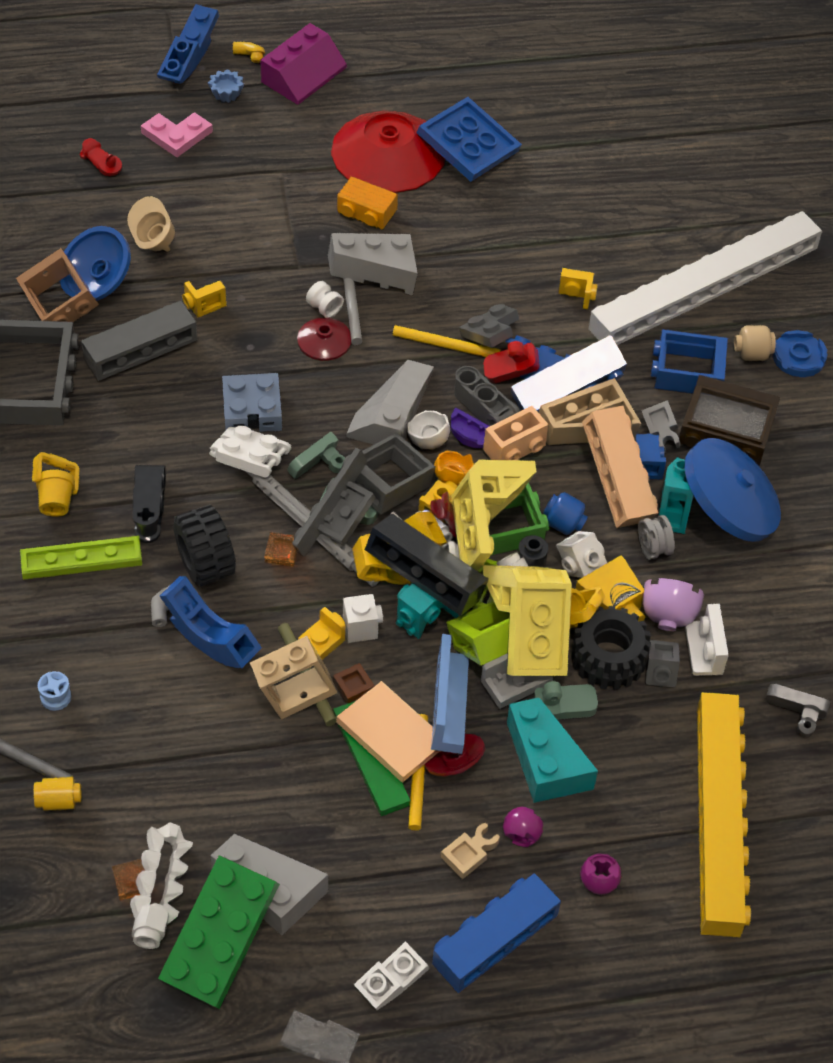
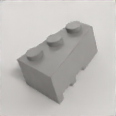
(299, 883)

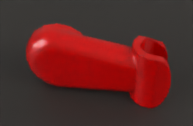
(106, 163)

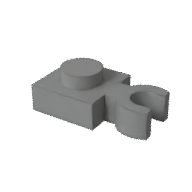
(662, 423)

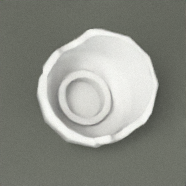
(429, 429)

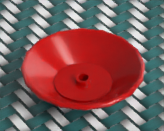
(386, 151)

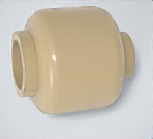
(755, 343)

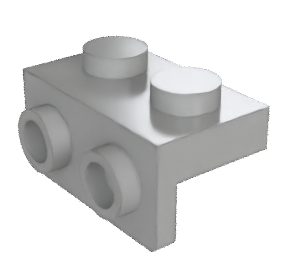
(508, 688)

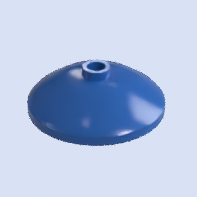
(100, 258)

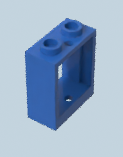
(687, 345)

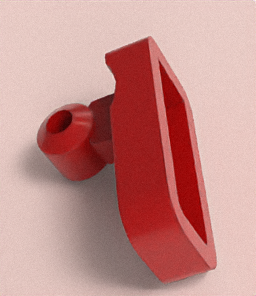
(511, 363)

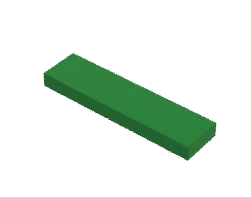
(383, 786)

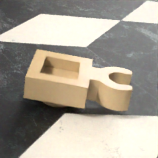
(466, 853)

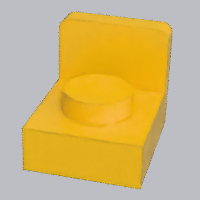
(578, 284)
(204, 299)
(326, 633)

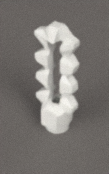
(153, 918)

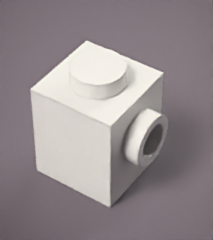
(361, 618)

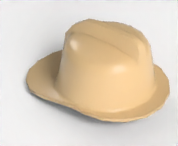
(151, 224)

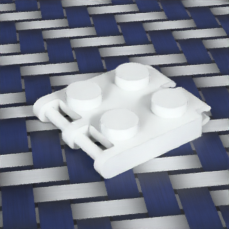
(249, 450)

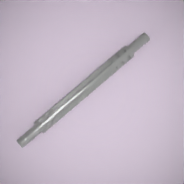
(301, 514)

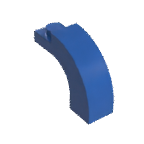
(214, 636)

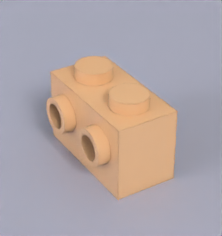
(516, 436)

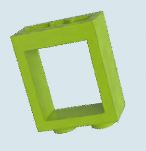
(481, 633)

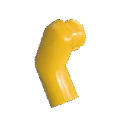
(249, 48)

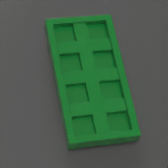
(219, 931)

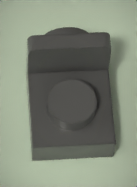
(663, 664)

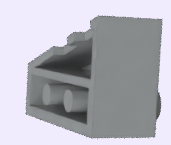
(374, 258)

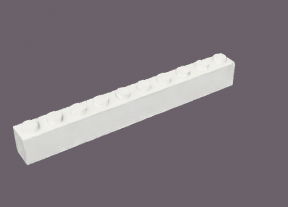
(705, 279)

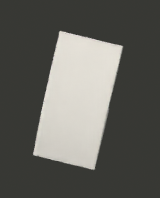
(391, 977)

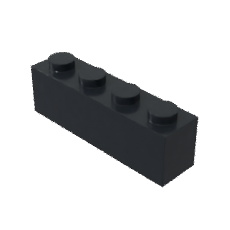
(426, 564)

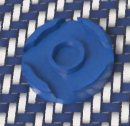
(800, 353)

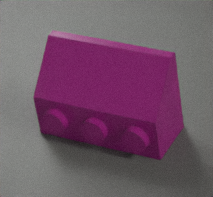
(302, 64)

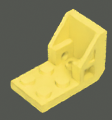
(480, 498)
(538, 617)

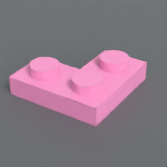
(177, 137)

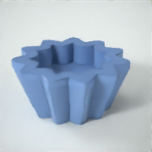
(226, 85)

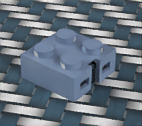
(252, 401)

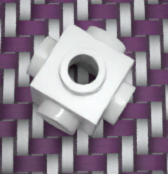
(581, 554)

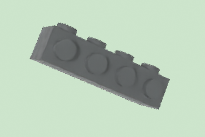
(139, 340)

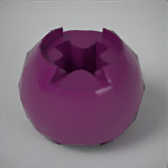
(523, 826)
(601, 884)

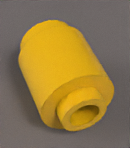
(57, 793)

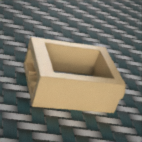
(287, 695)

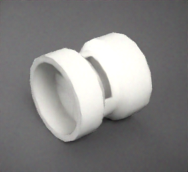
(322, 297)

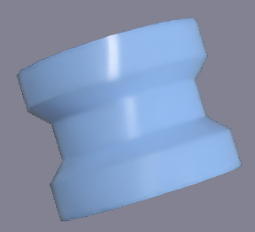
(56, 683)

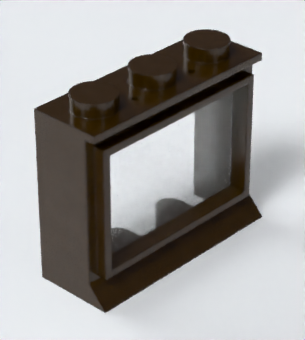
(729, 414)

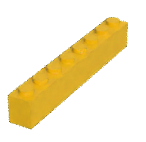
(720, 816)

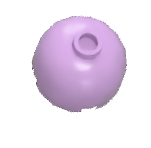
(671, 603)

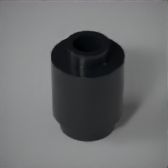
(534, 550)

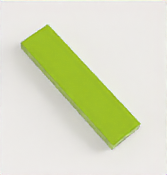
(80, 557)

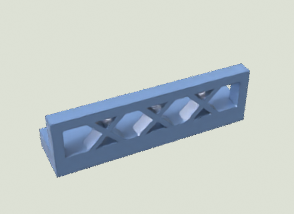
(449, 699)

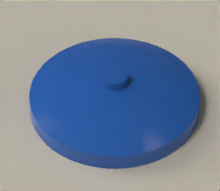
(732, 489)

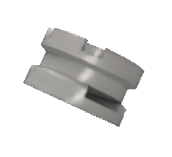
(656, 537)

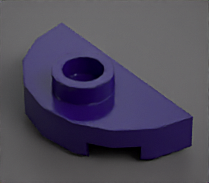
(468, 429)

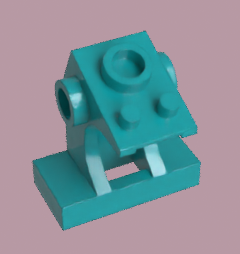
(674, 490)
(417, 608)

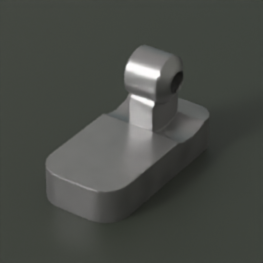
(807, 704)

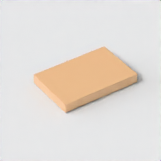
(389, 731)

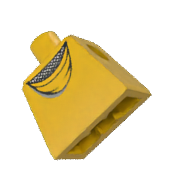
(618, 585)

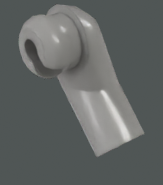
(159, 610)

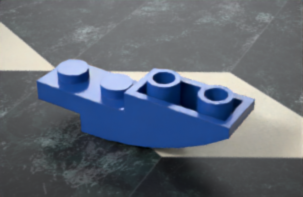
(190, 46)

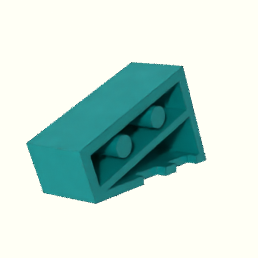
(547, 753)

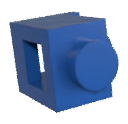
(651, 455)

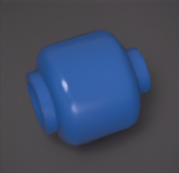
(565, 513)

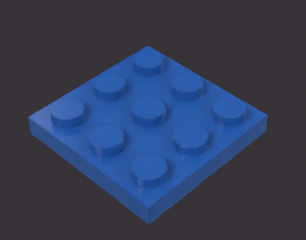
(469, 138)

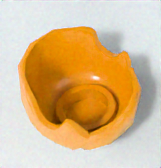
(452, 466)

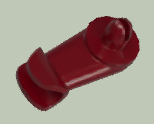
(443, 509)

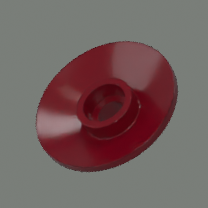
(324, 339)
(454, 763)

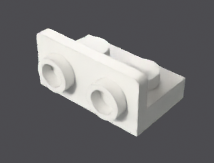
(707, 643)

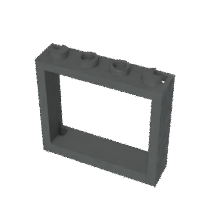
(42, 411)

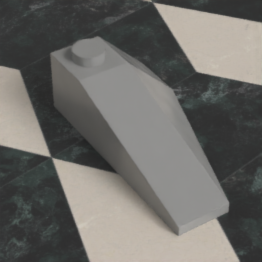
(392, 404)

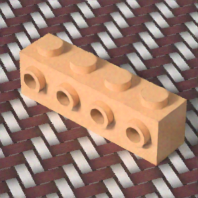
(620, 466)

